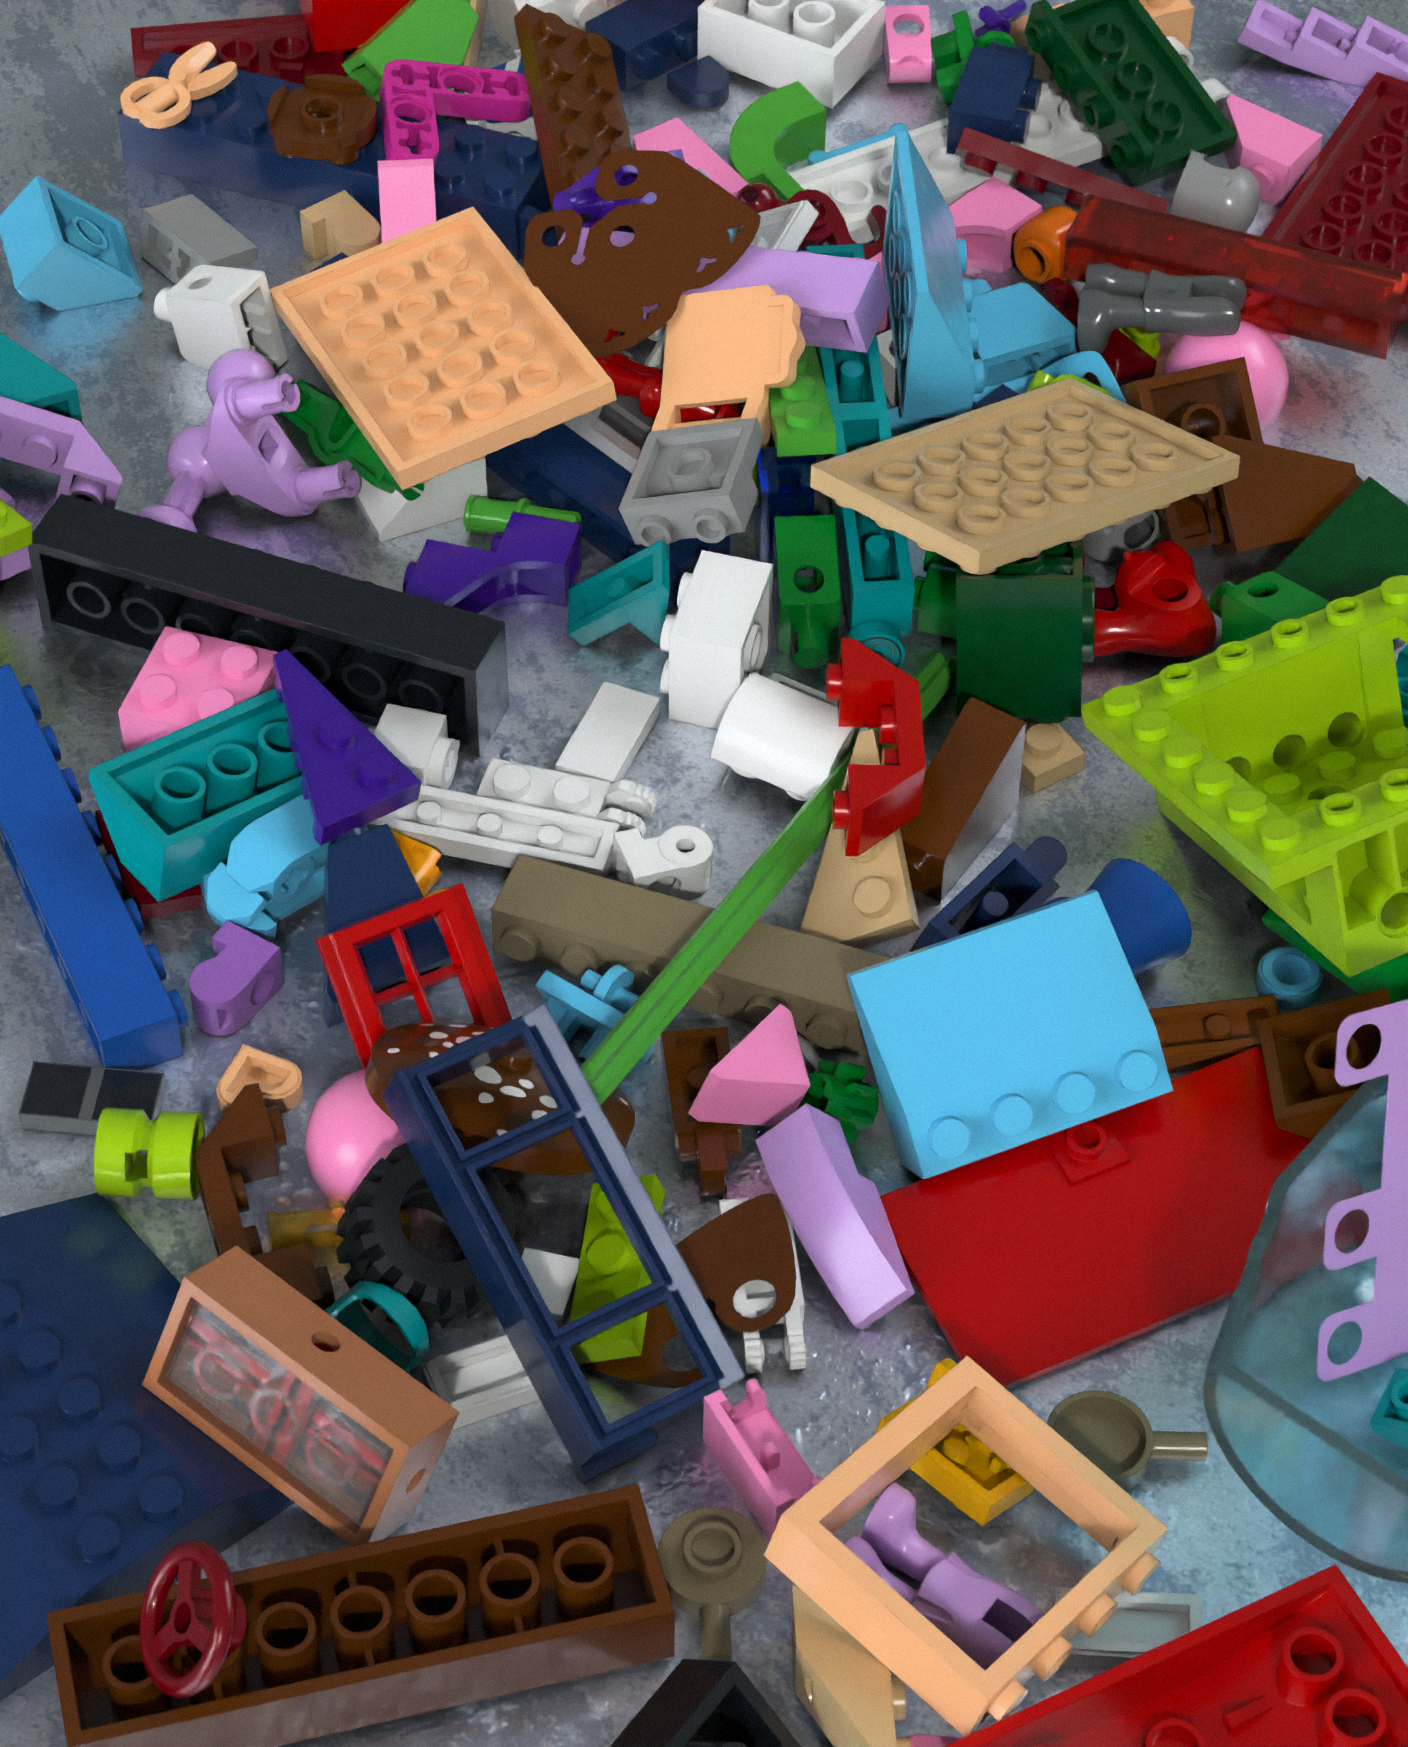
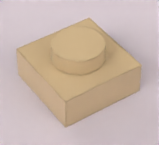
(1049, 755)

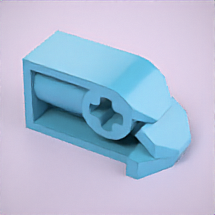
(269, 871)

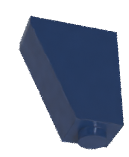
(361, 879)

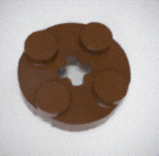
(301, 131)

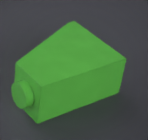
(418, 31)

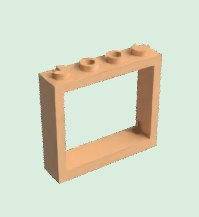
(897, 1631)

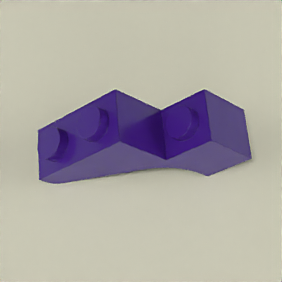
(528, 563)

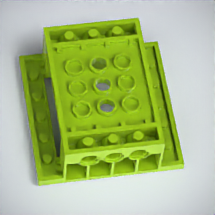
(1289, 767)

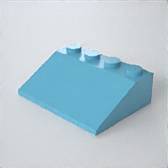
(927, 294)
(1007, 1035)

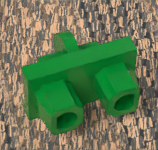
(953, 49)

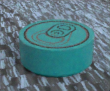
(881, 639)

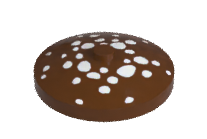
(490, 1097)

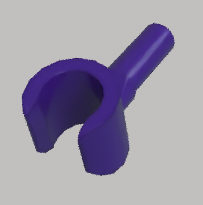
(999, 19)

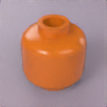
(1041, 244)

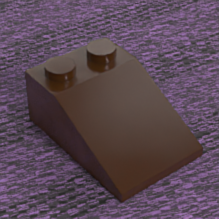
(1206, 404)

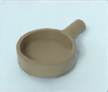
(1119, 1436)
(713, 1571)

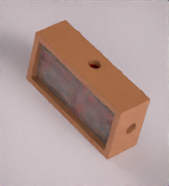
(299, 1398)

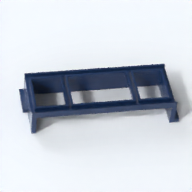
(500, 1270)

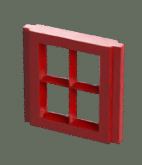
(466, 949)

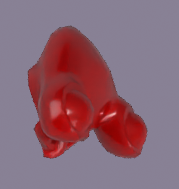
(1158, 607)

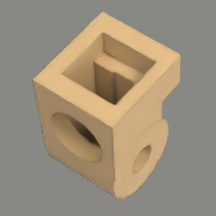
(338, 227)

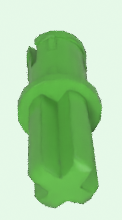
(492, 515)

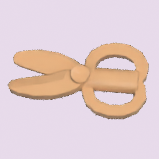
(181, 88)

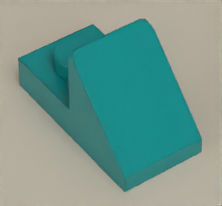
(623, 594)

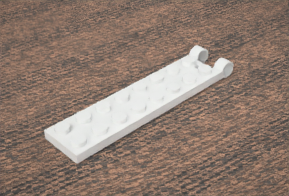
(1055, 130)

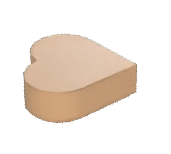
(277, 1078)

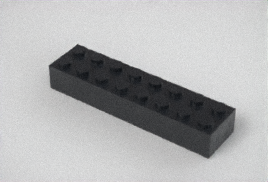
(369, 645)

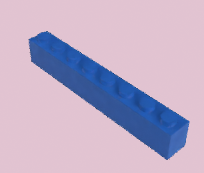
(77, 897)

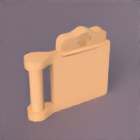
(728, 352)

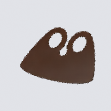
(721, 1256)

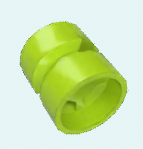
(167, 1166)

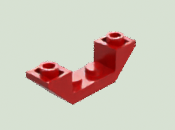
(883, 697)

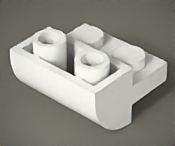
(782, 734)

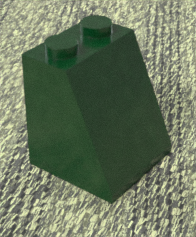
(1353, 547)

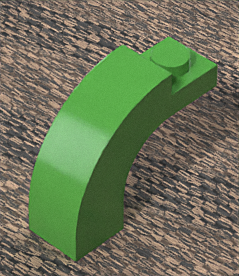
(775, 135)

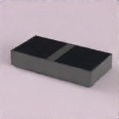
(74, 1095)

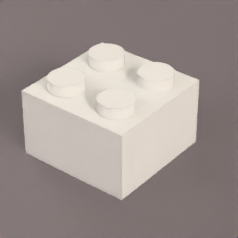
(716, 636)

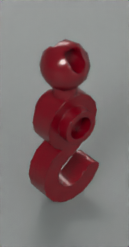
(829, 223)

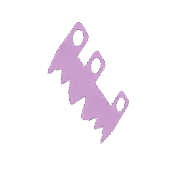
(1386, 1317)

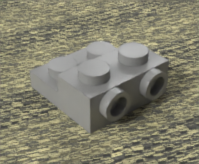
(693, 483)

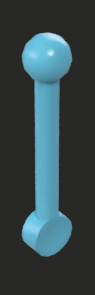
(819, 155)

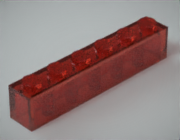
(1286, 284)

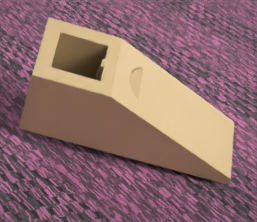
(843, 1681)

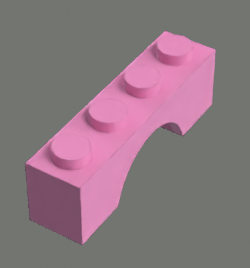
(988, 222)

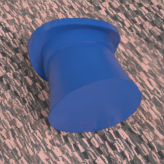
(1143, 913)

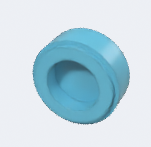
(1290, 977)

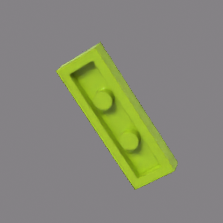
(609, 1272)

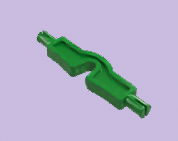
(337, 439)

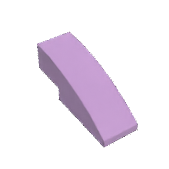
(836, 1214)

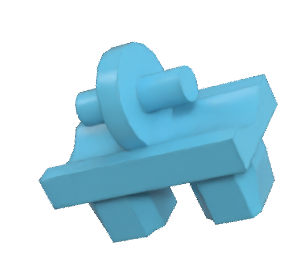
(594, 1013)

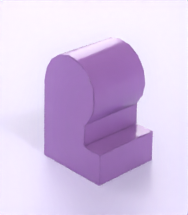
(236, 981)

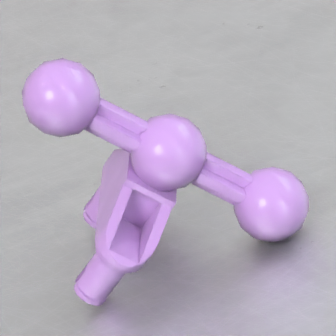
(246, 449)

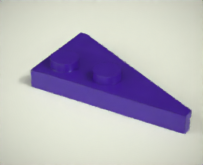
(341, 762)

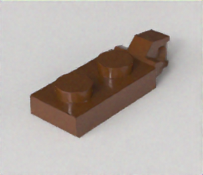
(686, 1064)

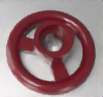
(199, 1617)

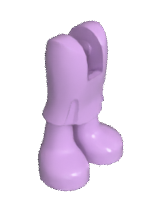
(953, 1596)

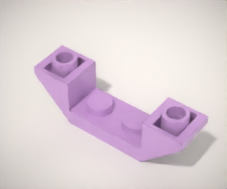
(61, 448)

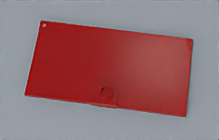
(1097, 1224)

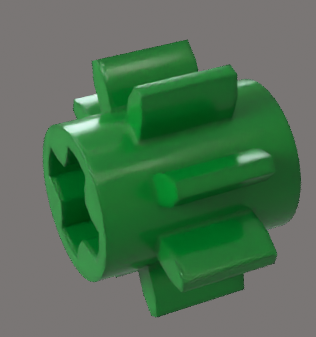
(843, 1095)

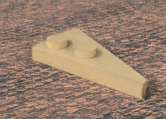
(862, 896)

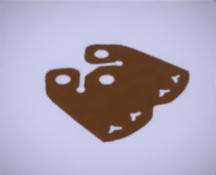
(658, 264)

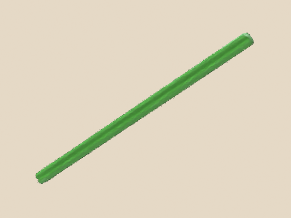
(735, 914)

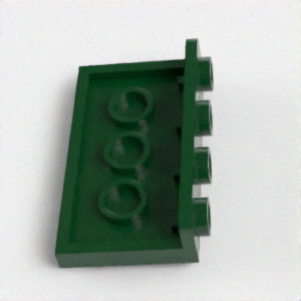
(1128, 85)

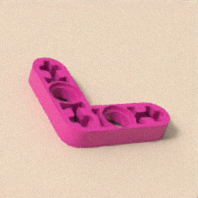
(421, 93)

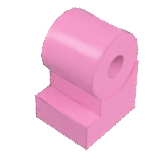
(907, 55)

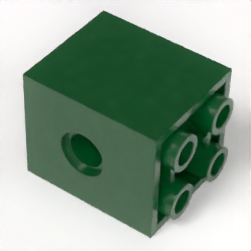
(1026, 634)

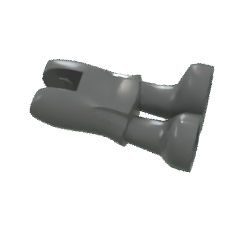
(1156, 302)

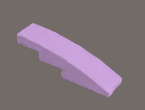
(1327, 44)

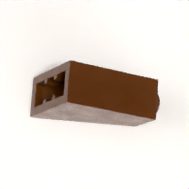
(1275, 497)
(964, 797)

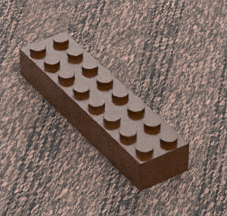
(385, 1630)

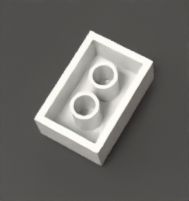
(789, 41)

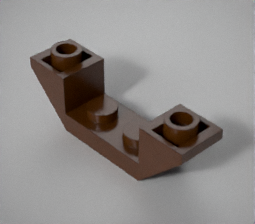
(240, 1152)

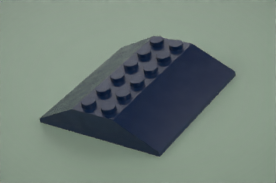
(89, 1458)

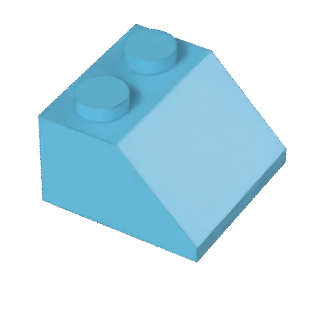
(66, 250)

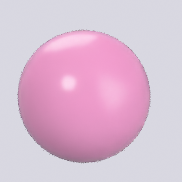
(1263, 359)
(347, 1137)

